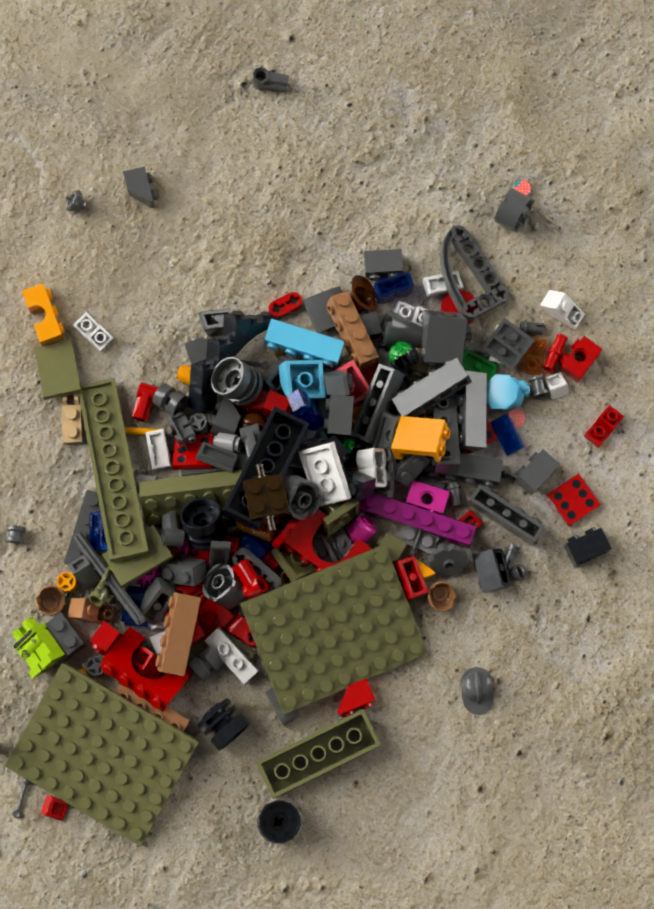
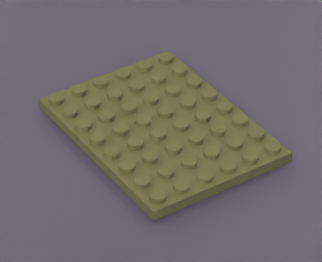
(333, 628)
(102, 753)

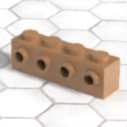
(352, 330)
(178, 634)
(169, 715)

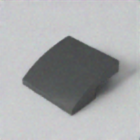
(318, 311)
(508, 344)
(331, 548)

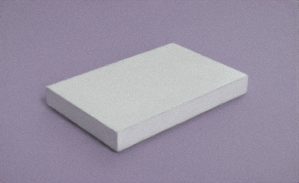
(325, 470)

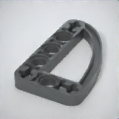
(480, 274)

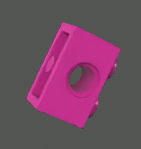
(438, 496)

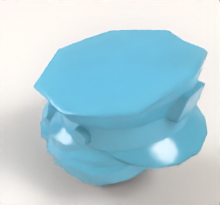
(506, 392)

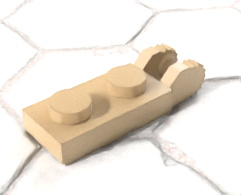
(72, 421)

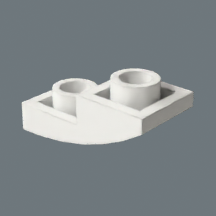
(410, 312)
(92, 331)

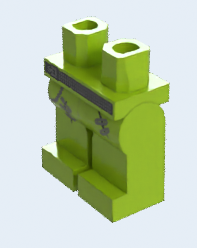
(37, 647)

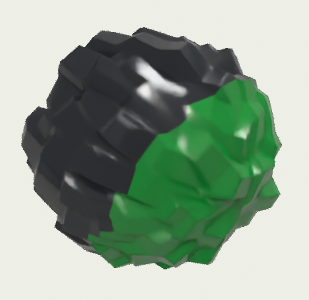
(402, 355)
(352, 446)

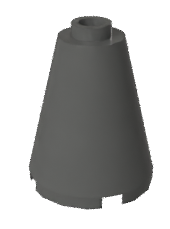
(399, 329)

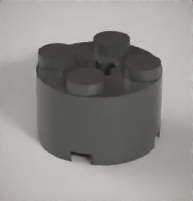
(514, 210)
(301, 496)
(223, 586)

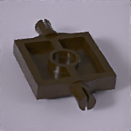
(266, 497)

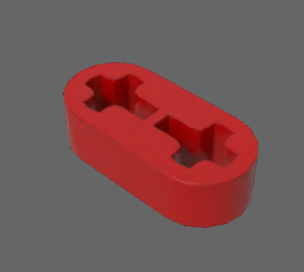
(283, 301)

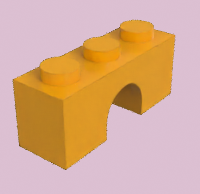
(38, 299)

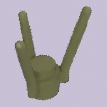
(100, 594)

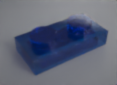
(507, 434)
(96, 530)

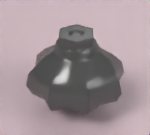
(75, 201)

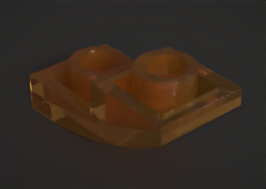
(534, 357)

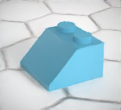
(303, 375)

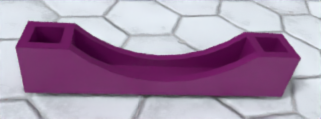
(435, 524)

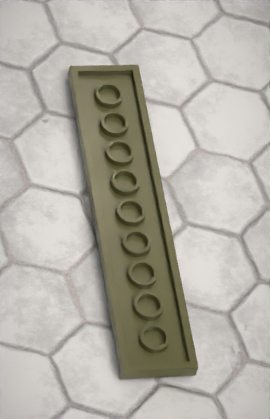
(113, 470)

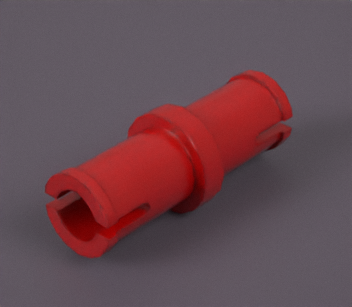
(555, 352)

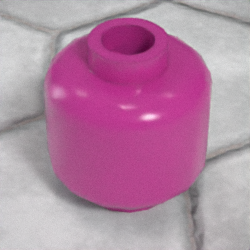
(361, 528)

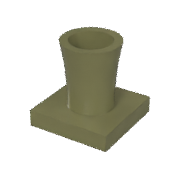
(338, 515)

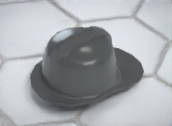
(477, 690)

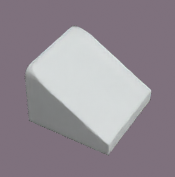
(556, 385)

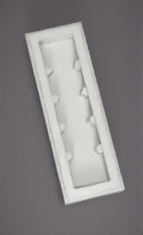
(231, 655)

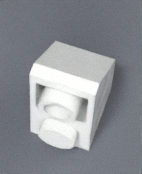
(562, 308)

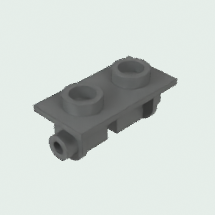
(183, 436)

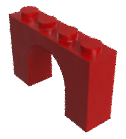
(301, 537)
(118, 664)

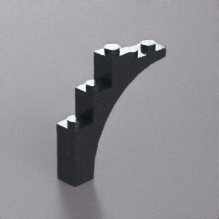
(237, 332)

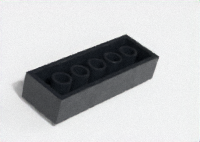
(273, 449)

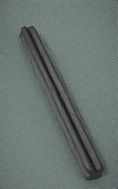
(111, 581)

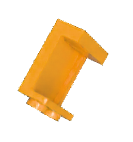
(420, 437)

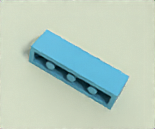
(303, 343)

